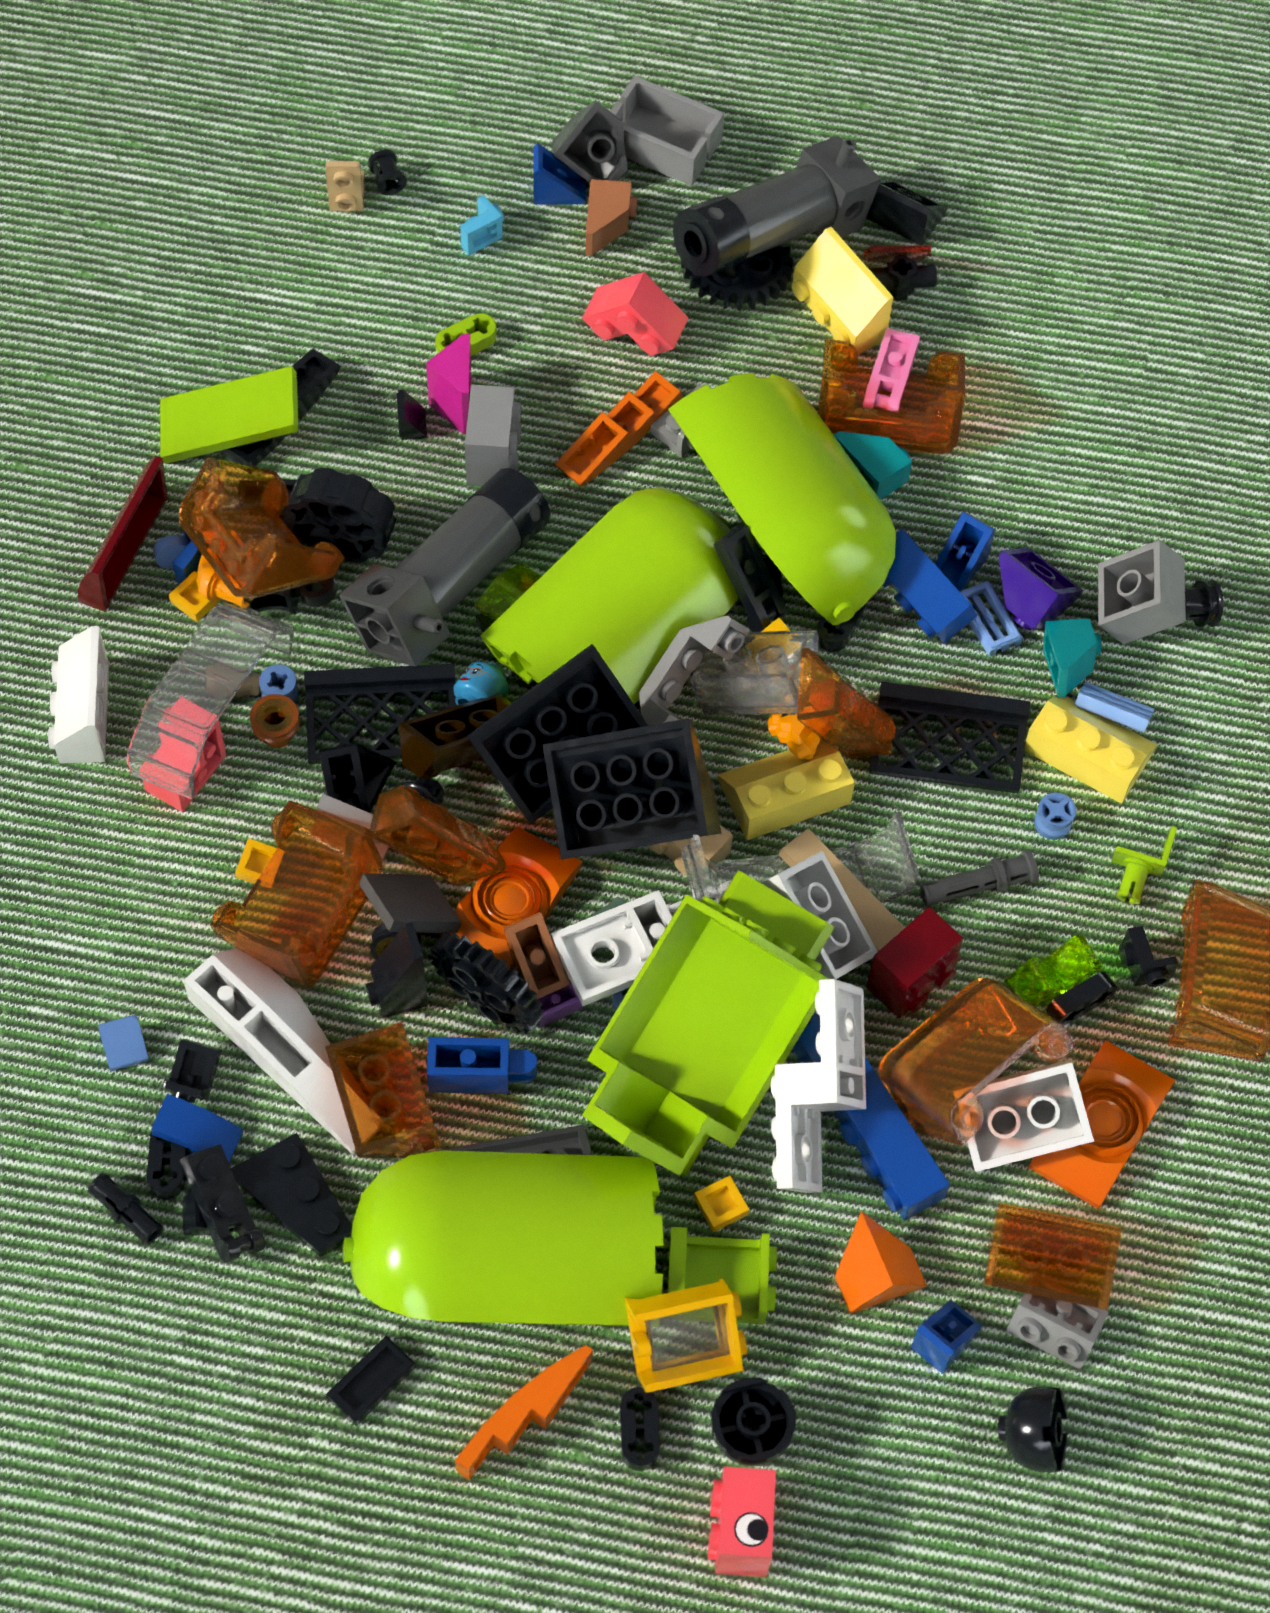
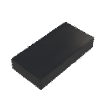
(371, 1380)

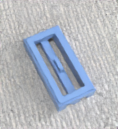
(1001, 642)
(1114, 707)

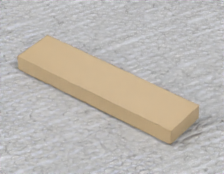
(874, 916)

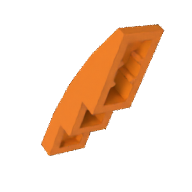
(618, 431)
(534, 1402)

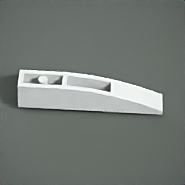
(273, 1029)

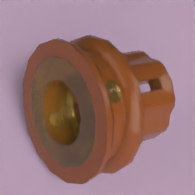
(275, 710)

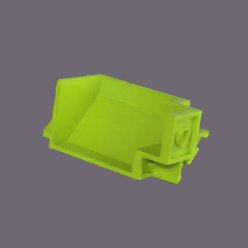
(707, 1023)

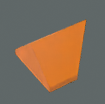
(876, 1267)

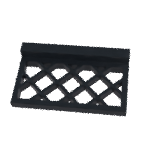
(373, 683)
(960, 708)

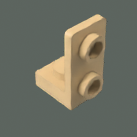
(345, 185)

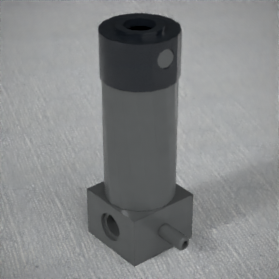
(823, 192)
(404, 606)

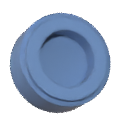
(168, 549)

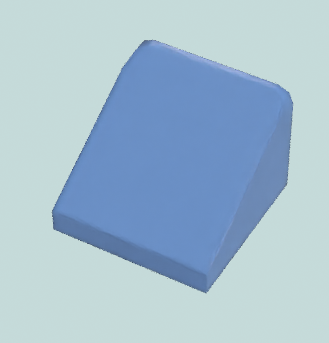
(123, 1042)

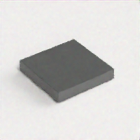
(410, 899)

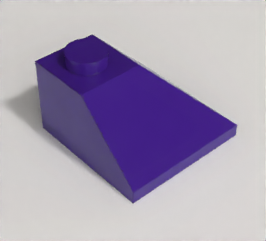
(1034, 588)

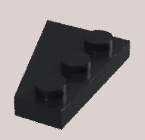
(295, 1193)

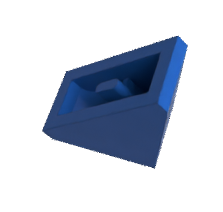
(555, 181)
(965, 550)
(945, 1335)

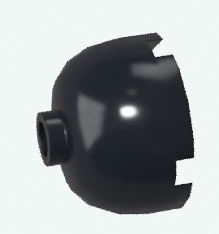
(752, 1421)
(1035, 1429)

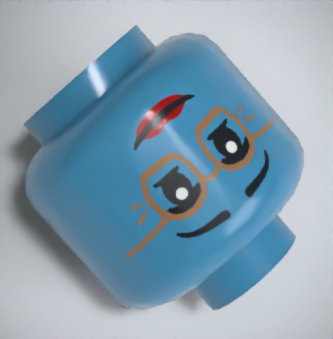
(480, 681)

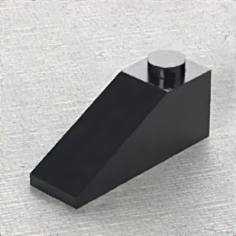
(399, 975)

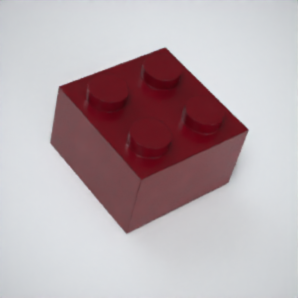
(915, 963)

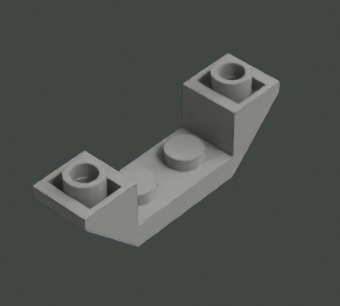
(684, 655)

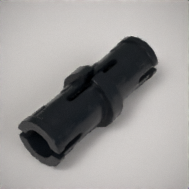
(125, 1209)

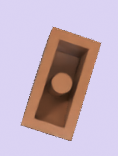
(608, 213)
(535, 955)

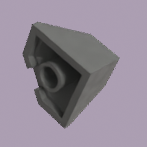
(593, 144)

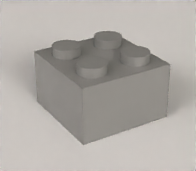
(491, 432)
(1141, 592)

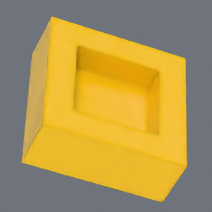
(189, 600)
(254, 860)
(721, 1203)

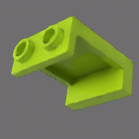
(740, 1263)

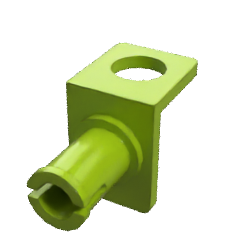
(1138, 868)

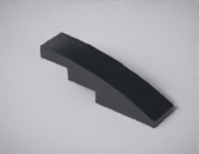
(313, 377)

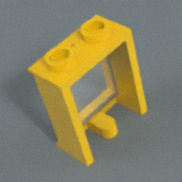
(686, 1336)

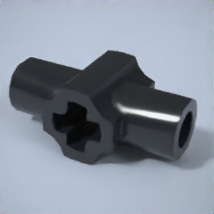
(904, 275)

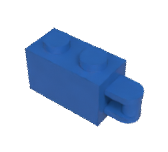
(477, 1065)

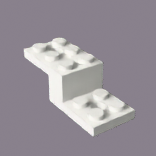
(625, 930)
(816, 1087)

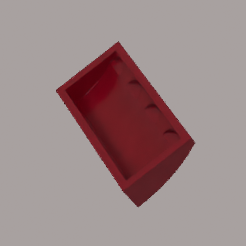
(125, 537)

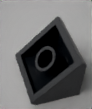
(905, 211)

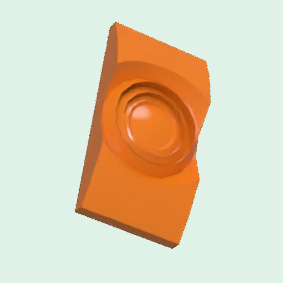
(528, 885)
(1120, 1104)

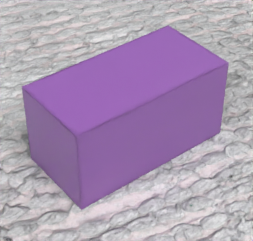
(558, 1005)

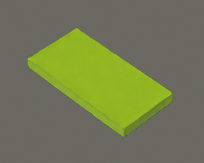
(228, 415)

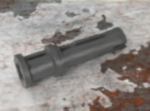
(997, 876)

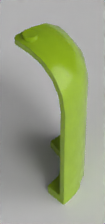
(793, 489)
(621, 589)
(508, 1237)

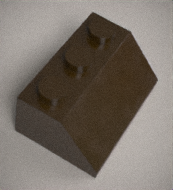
(441, 739)

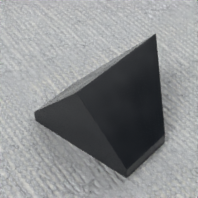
(355, 774)

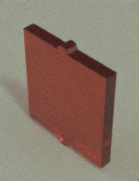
(887, 252)

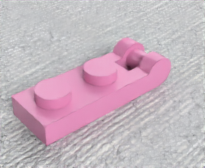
(891, 370)

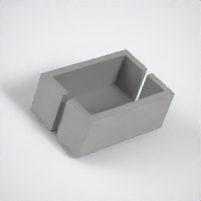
(668, 130)

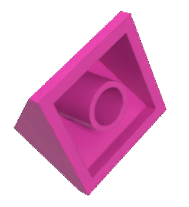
(450, 382)

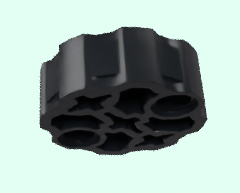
(342, 512)

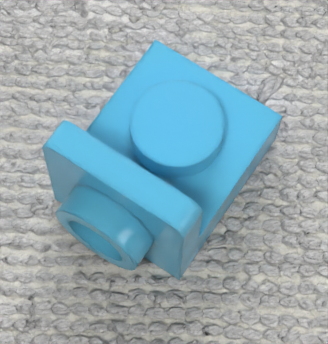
(482, 229)

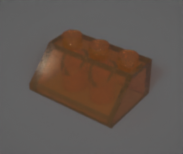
(841, 710)
(434, 837)
(383, 1094)
(1052, 1255)

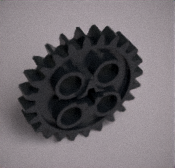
(747, 281)
(486, 983)

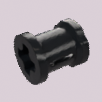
(387, 172)

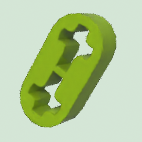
(467, 326)

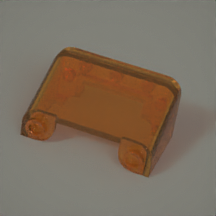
(928, 410)
(238, 530)
(303, 895)
(1223, 974)
(961, 1052)

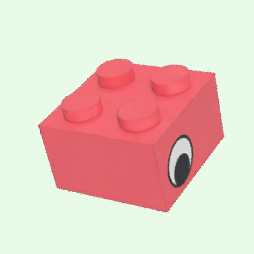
(745, 1523)

